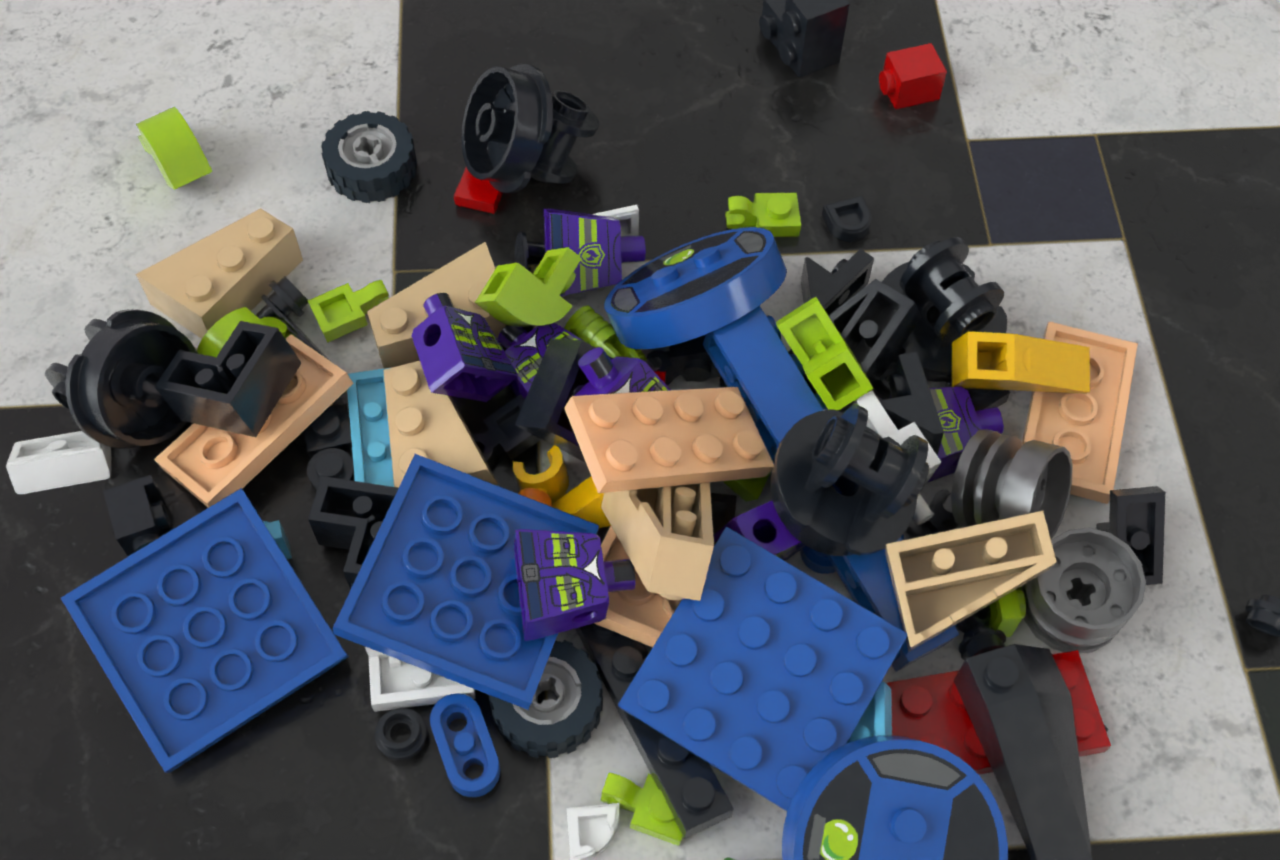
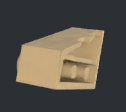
(222, 271)
(665, 536)
(963, 570)

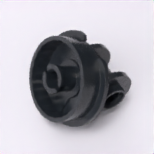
(522, 129)
(949, 299)
(115, 378)
(872, 472)

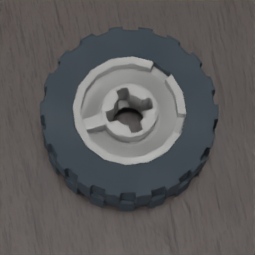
(369, 156)
(558, 724)

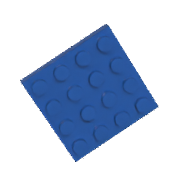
(446, 583)
(204, 630)
(762, 670)

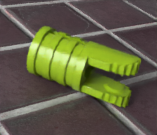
(599, 333)

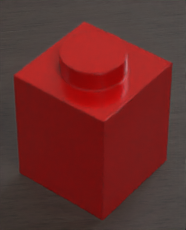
(912, 76)

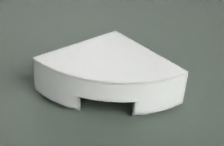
(591, 829)

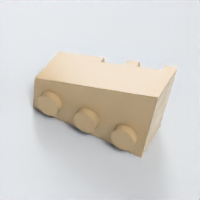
(398, 316)
(428, 426)

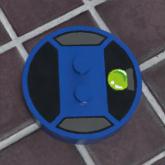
(696, 288)
(893, 803)

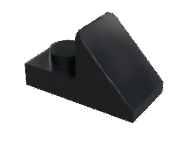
(838, 286)
(913, 400)
(1139, 521)

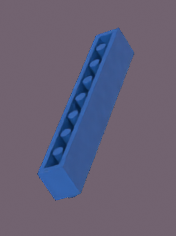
(777, 396)

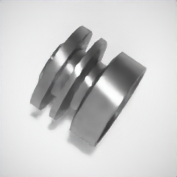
(1009, 479)
(1089, 568)

